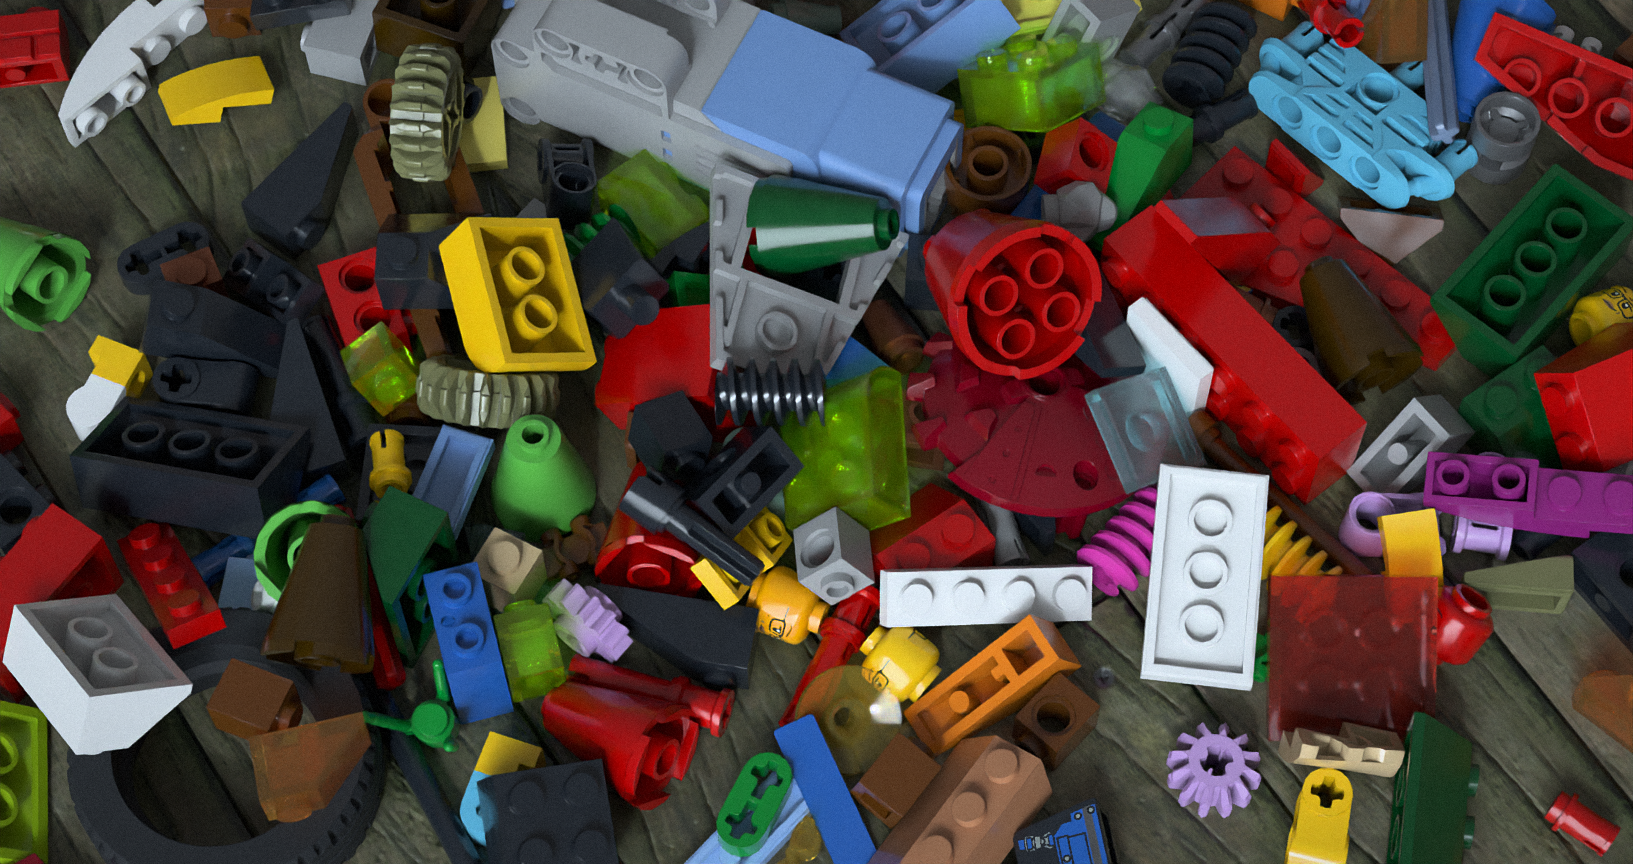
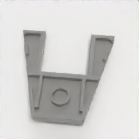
(766, 317)

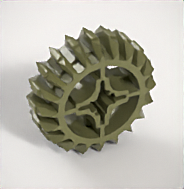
(426, 112)
(463, 394)

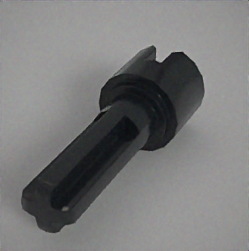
(661, 506)

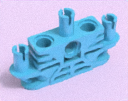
(1357, 117)

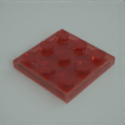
(1350, 651)

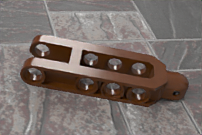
(375, 167)

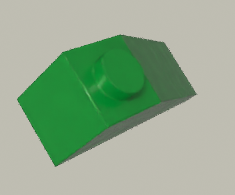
(1147, 163)

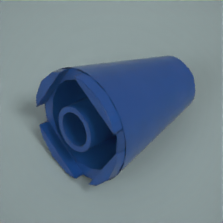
(1472, 19)

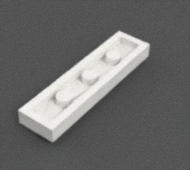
(985, 595)

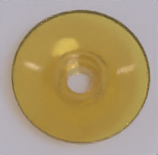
(872, 719)

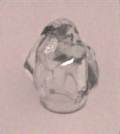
(1127, 89)

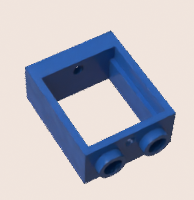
(468, 643)

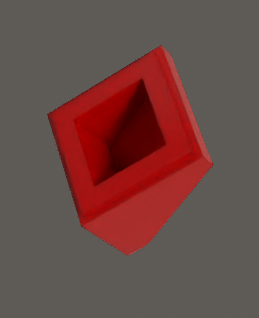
(1291, 169)

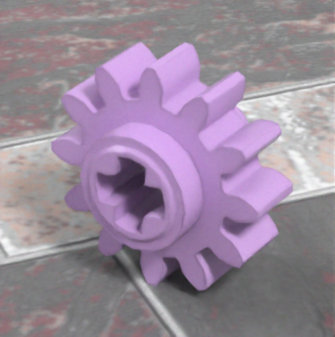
(588, 621)

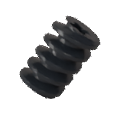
(1209, 54)
(771, 392)

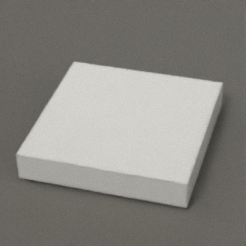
(1165, 346)

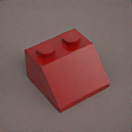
(937, 535)

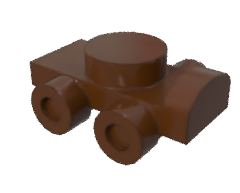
(575, 553)

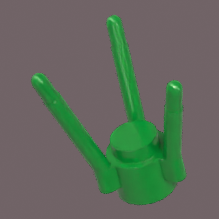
(431, 721)

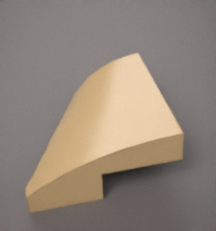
(1355, 750)

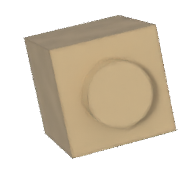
(510, 569)

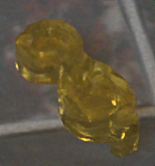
(804, 843)

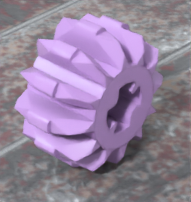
(1225, 754)

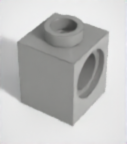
(833, 556)

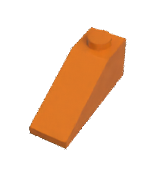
(992, 684)

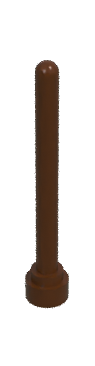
(1211, 445)

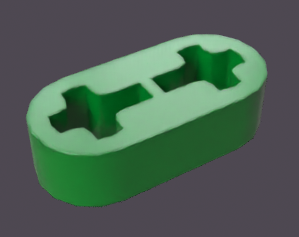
(765, 810)

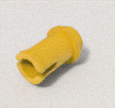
(388, 463)

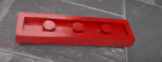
(170, 583)

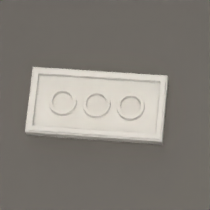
(1205, 577)

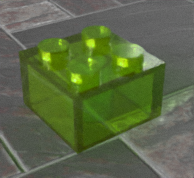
(1032, 83)

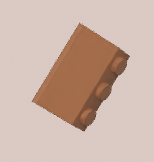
(970, 807)

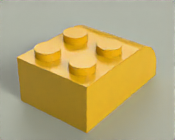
(516, 296)

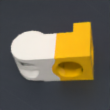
(117, 374)

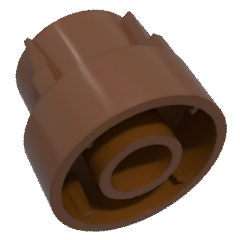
(991, 172)

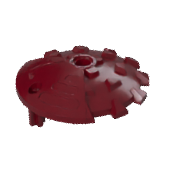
(1018, 440)

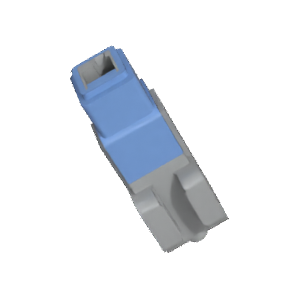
(731, 90)

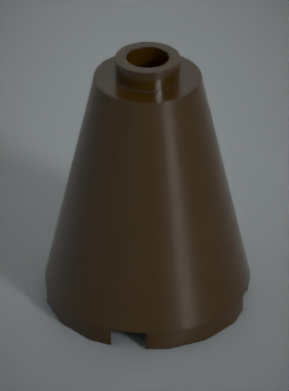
(1354, 332)
(325, 603)

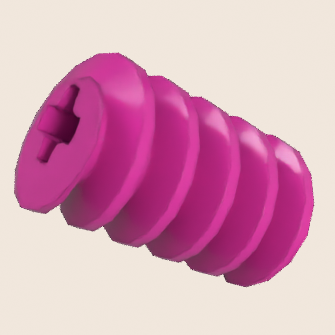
(1123, 545)

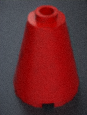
(644, 560)
(634, 735)

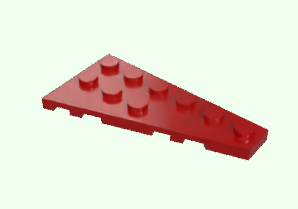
(1309, 236)

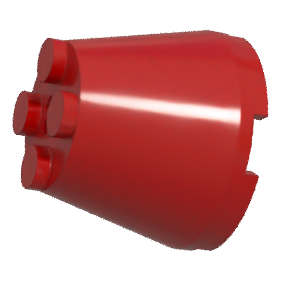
(1012, 290)

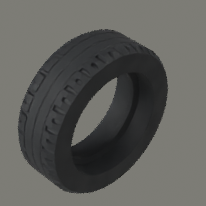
(123, 834)

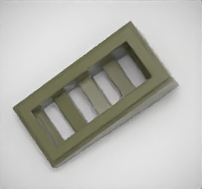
(1526, 586)

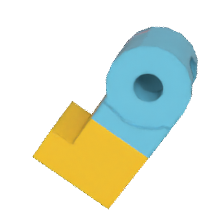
(498, 756)

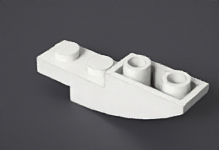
(117, 62)

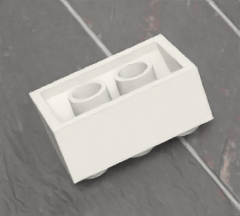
(93, 670)

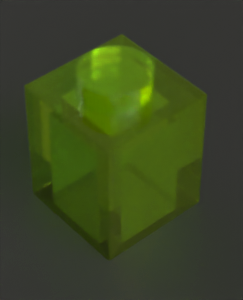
(381, 368)

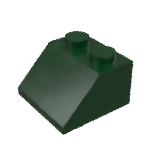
(1511, 414)

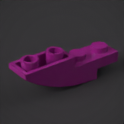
(1528, 497)

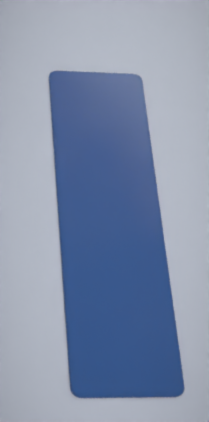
(825, 792)

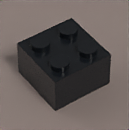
(548, 816)

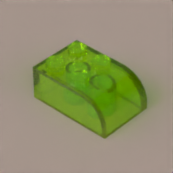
(854, 459)

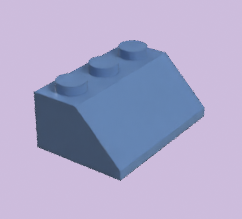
(929, 38)

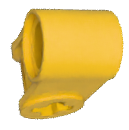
(1319, 832)

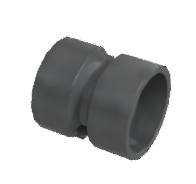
(1503, 136)

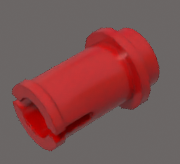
(1581, 822)

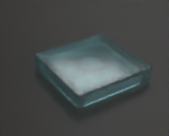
(1144, 427)

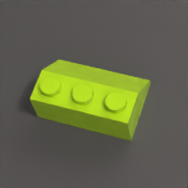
(23, 783)

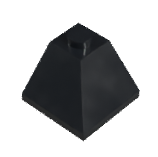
(410, 262)

